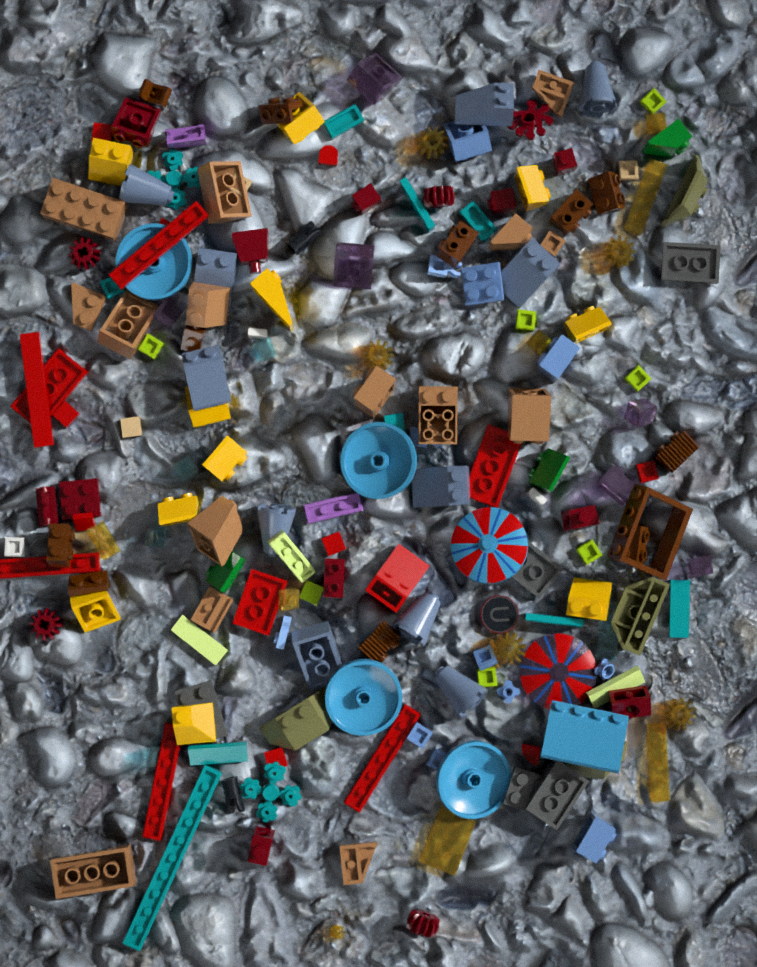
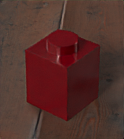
(564, 162)
(365, 199)
(501, 201)

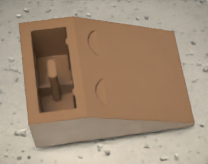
(437, 414)

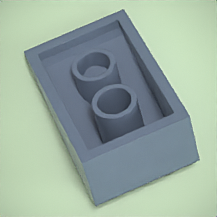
(486, 105)
(217, 269)
(527, 272)
(206, 377)
(441, 487)
(316, 654)

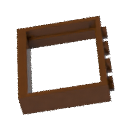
(670, 540)

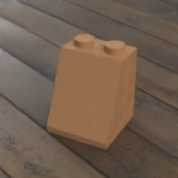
(528, 415)
(217, 530)

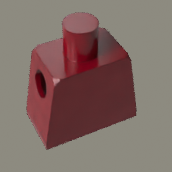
(252, 248)
(580, 517)
(261, 846)

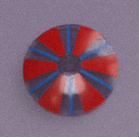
(557, 670)

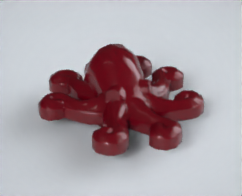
(531, 119)

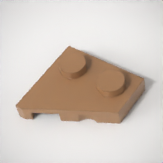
(553, 91)
(86, 306)
(355, 861)

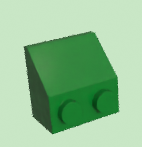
(669, 141)
(548, 470)
(223, 576)

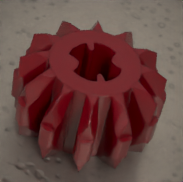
(438, 196)
(83, 247)
(44, 632)
(423, 923)

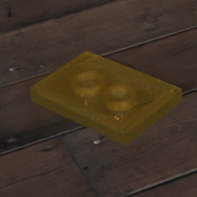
(447, 841)

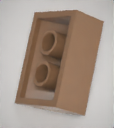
(219, 202)

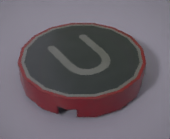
(499, 614)

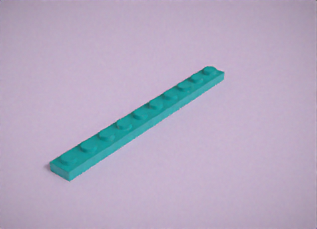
(172, 857)

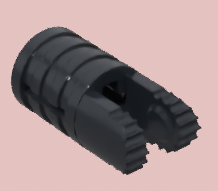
(303, 238)
(232, 791)

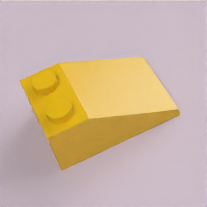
(269, 289)

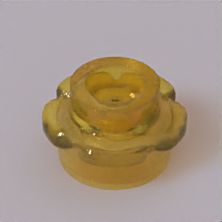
(336, 931)

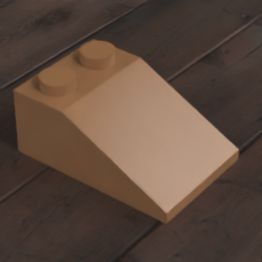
(127, 324)

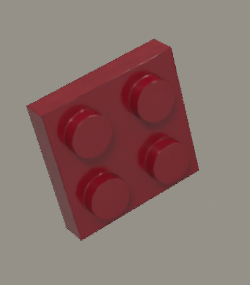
(80, 497)

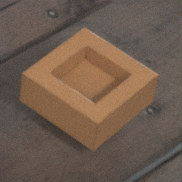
(552, 243)

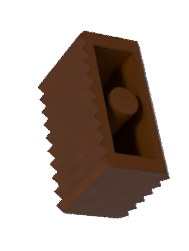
(676, 452)
(380, 642)

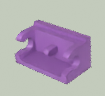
(186, 136)

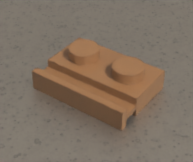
(212, 609)

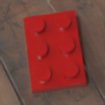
(259, 602)

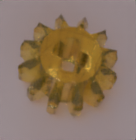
(425, 140)
(624, 247)
(384, 353)
(505, 654)
(682, 719)

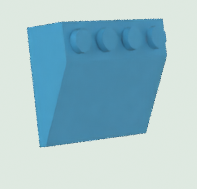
(585, 736)

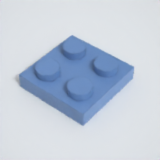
(482, 284)

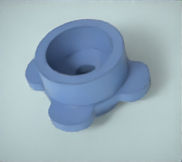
(604, 669)
(508, 686)

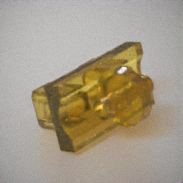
(103, 540)

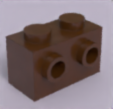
(571, 212)
(457, 244)
(60, 545)

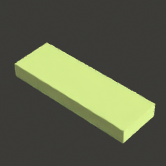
(291, 556)
(199, 640)
(630, 678)

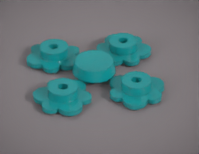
(174, 178)
(270, 791)

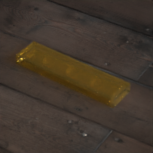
(645, 197)
(657, 762)

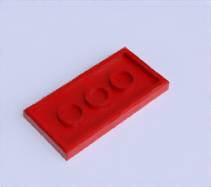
(61, 380)
(492, 466)

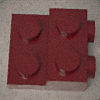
(135, 122)

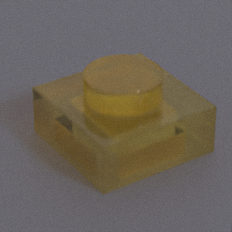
(655, 123)
(539, 342)
(289, 599)

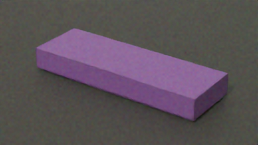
(333, 508)

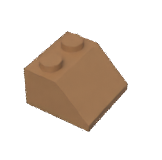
(512, 235)
(207, 305)

